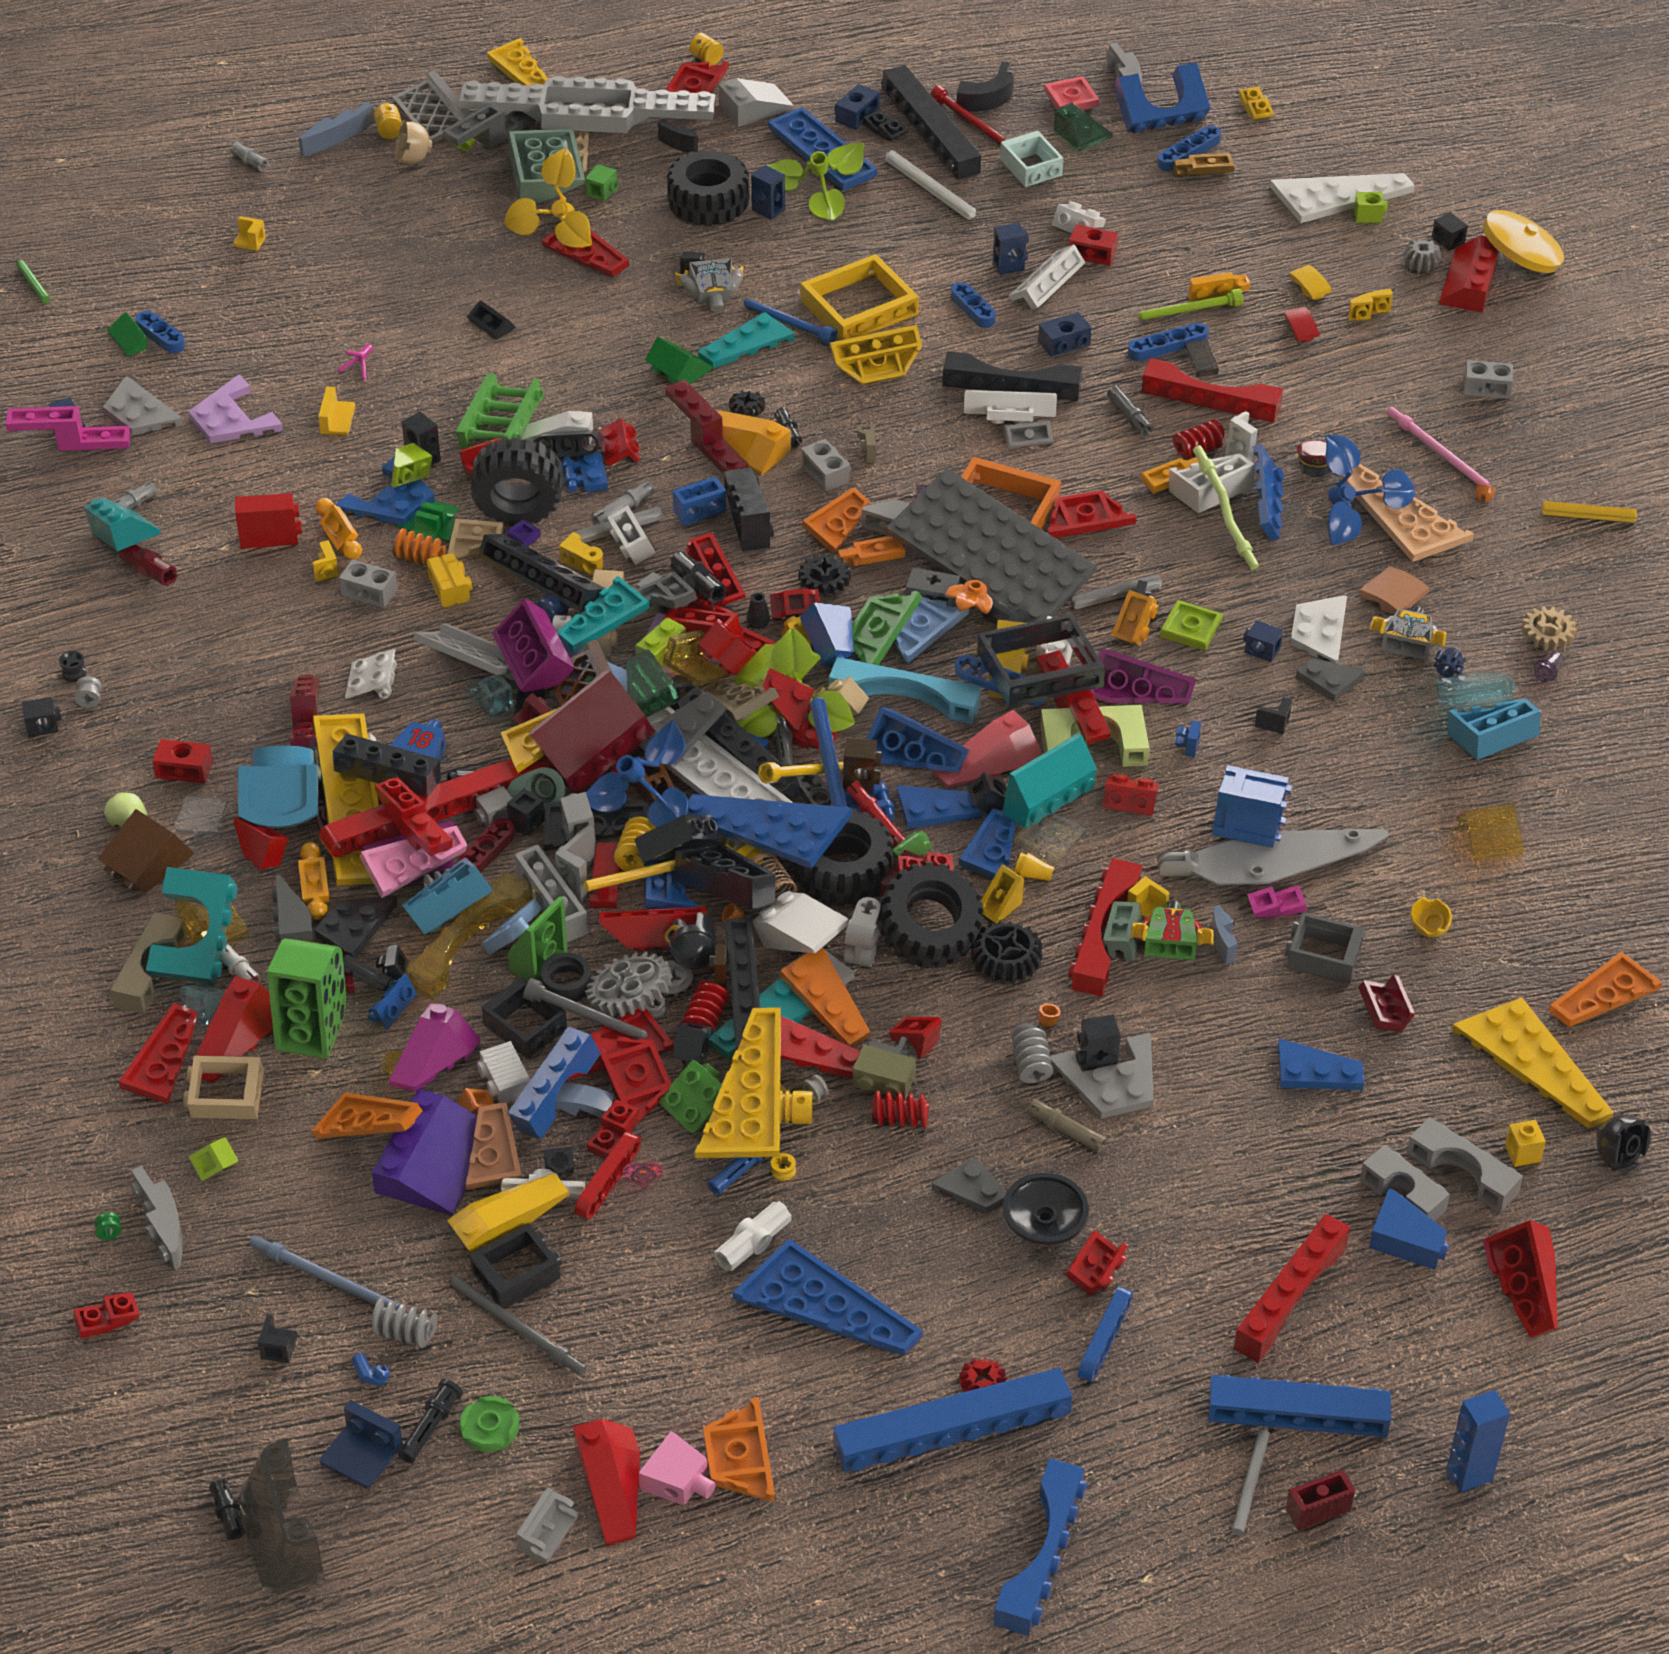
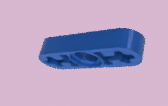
(981, 314)
(163, 339)

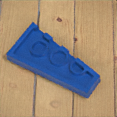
(1270, 492)

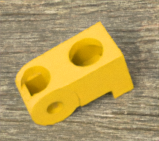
(580, 555)

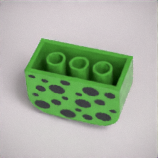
(306, 997)

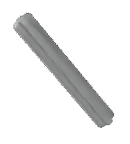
(603, 529)
(1112, 592)

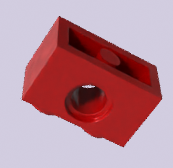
(1095, 244)
(182, 761)

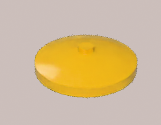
(1523, 241)

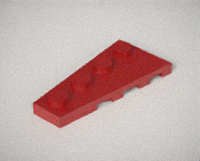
(598, 256)
(162, 1056)

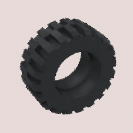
(708, 187)
(521, 461)
(853, 880)
(937, 885)

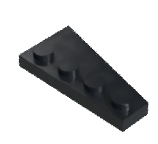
(605, 824)

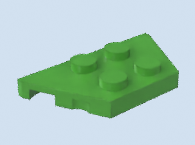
(880, 624)

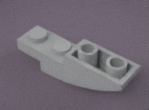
(1123, 63)
(161, 1216)

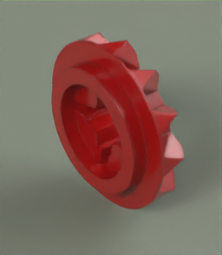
(970, 1371)

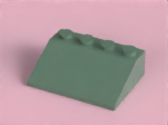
(527, 155)

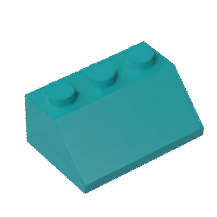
(117, 524)

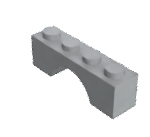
(1437, 1145)

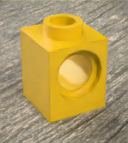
(1525, 1143)

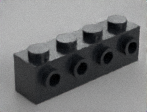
(381, 762)

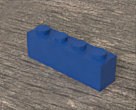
(1477, 1441)

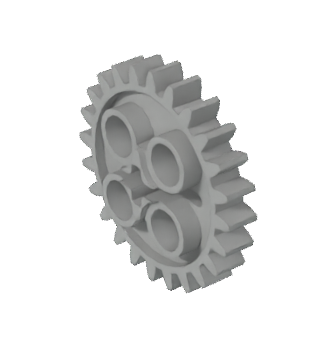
(629, 984)

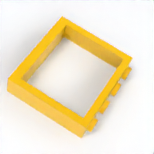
(868, 321)

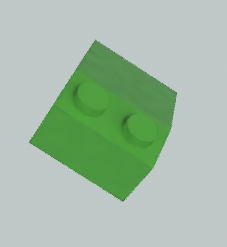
(539, 942)

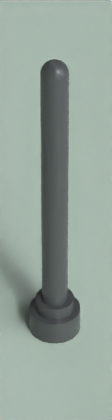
(536, 991)

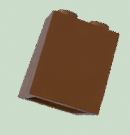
(143, 852)

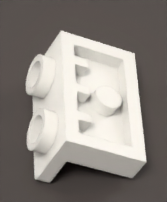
(1241, 437)

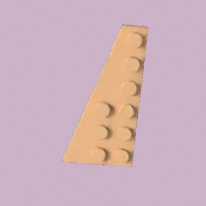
(1413, 527)

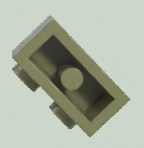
(883, 1071)

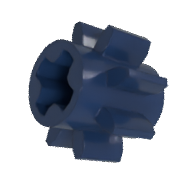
(1449, 662)

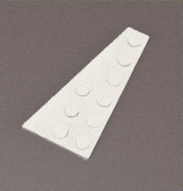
(1326, 196)

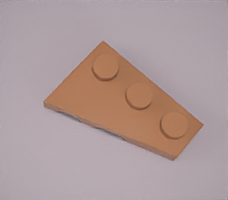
(493, 1148)

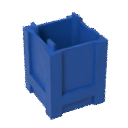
(1251, 806)

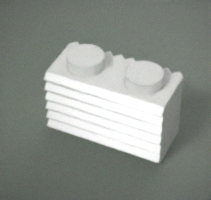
(504, 1072)

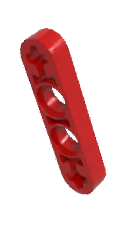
(607, 1176)

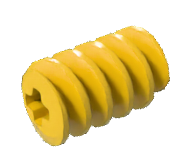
(627, 854)

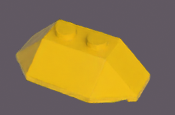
(877, 354)

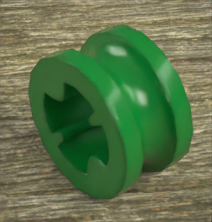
(107, 1226)

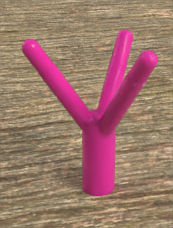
(360, 357)

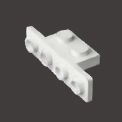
(1010, 406)

